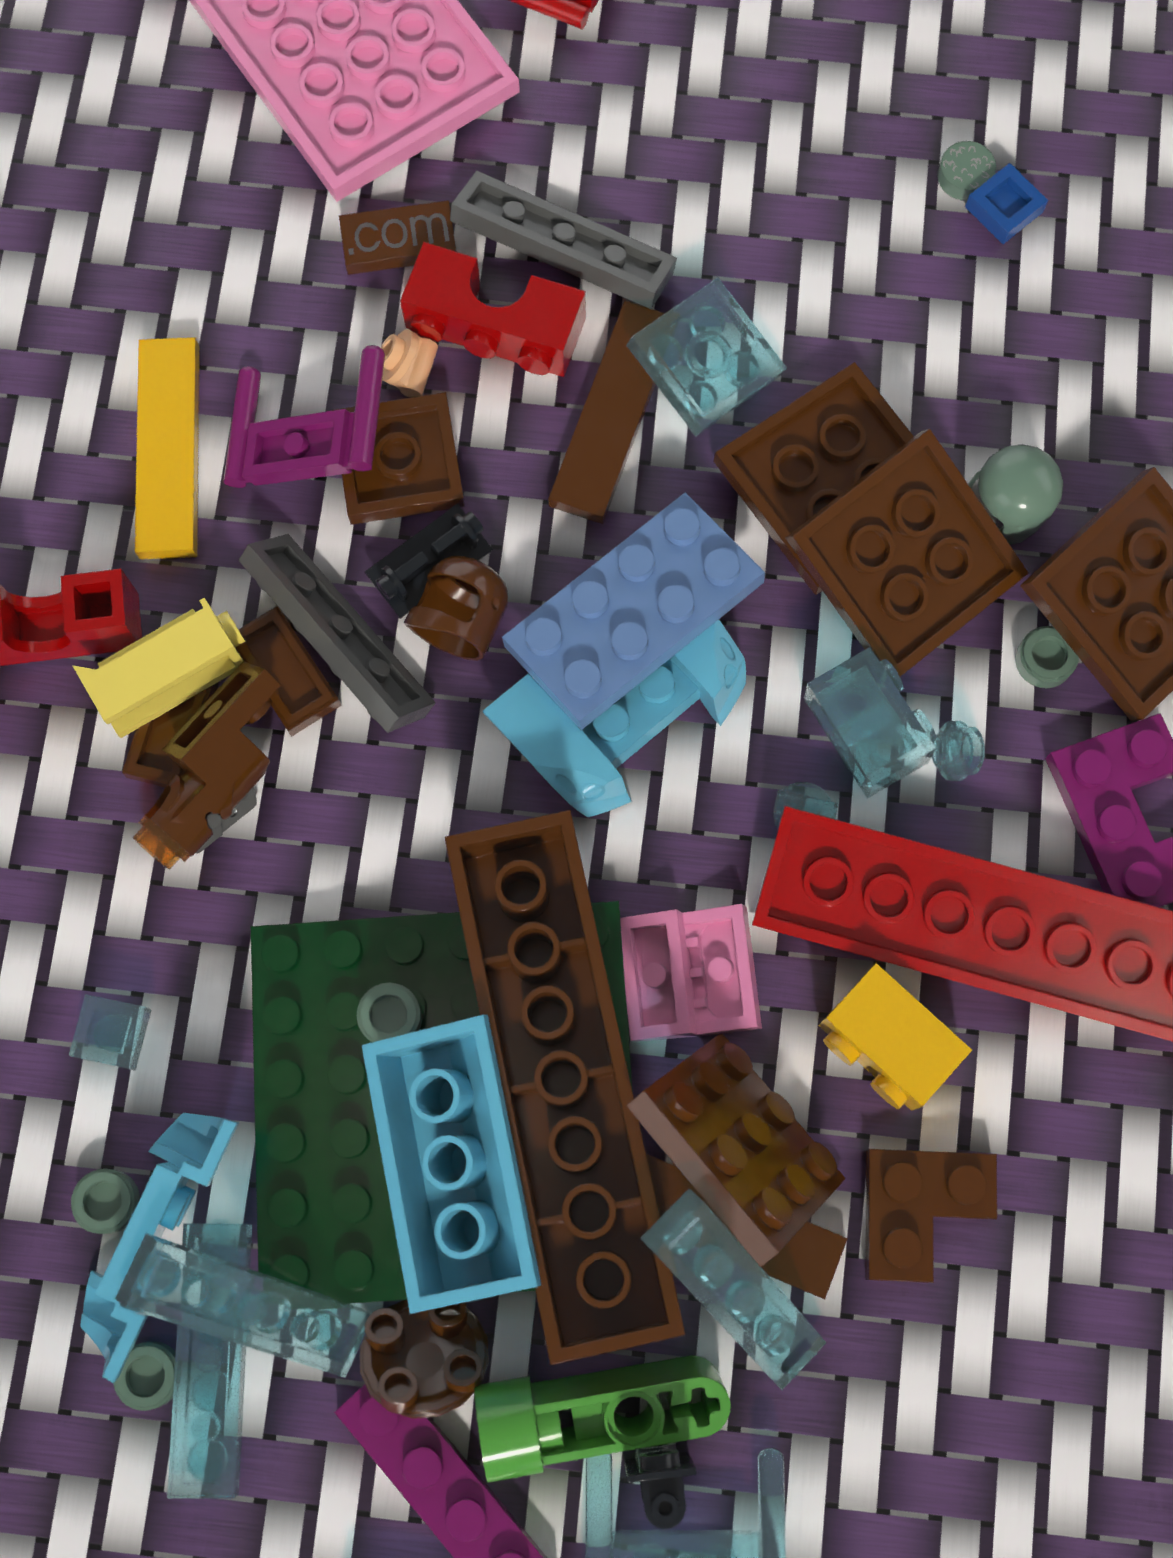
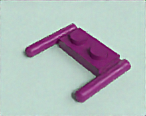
(303, 444)

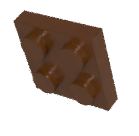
(411, 465)

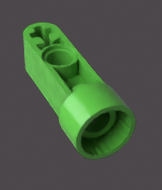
(522, 1421)

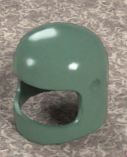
(1020, 489)

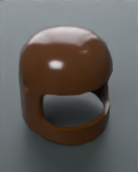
(460, 607)

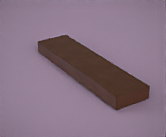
(606, 423)

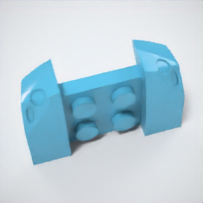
(586, 761)
(193, 1152)

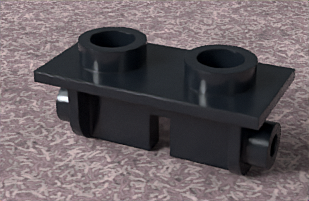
(404, 571)
(661, 1482)

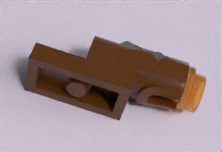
(218, 770)

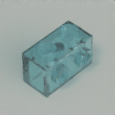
(871, 721)

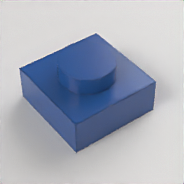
(1006, 203)

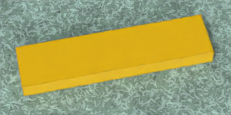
(167, 448)

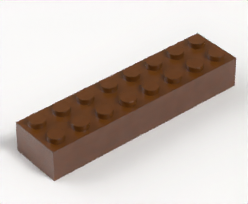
(563, 1086)

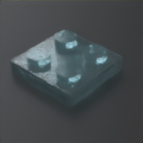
(706, 356)

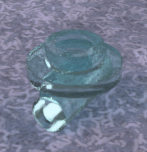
(804, 797)

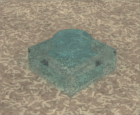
(110, 1032)

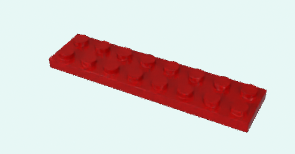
(970, 921)

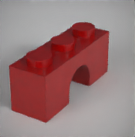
(533, 331)
(88, 617)

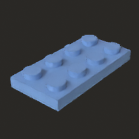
(633, 610)

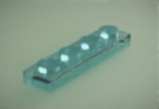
(733, 1288)
(242, 1306)
(208, 1387)

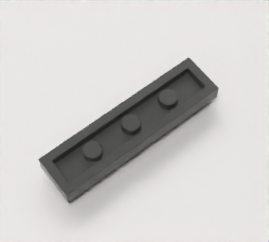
(563, 239)
(337, 632)

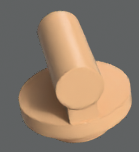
(408, 362)

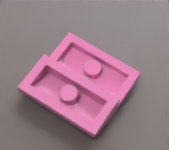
(689, 973)

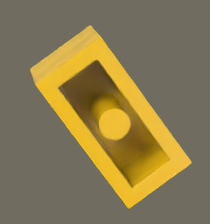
(893, 1040)

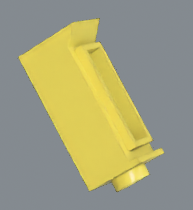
(163, 668)

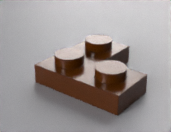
(906, 1194)

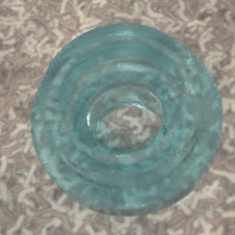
(958, 751)

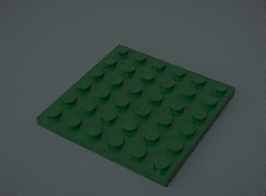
(316, 1135)

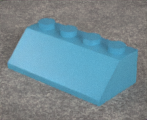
(450, 1165)

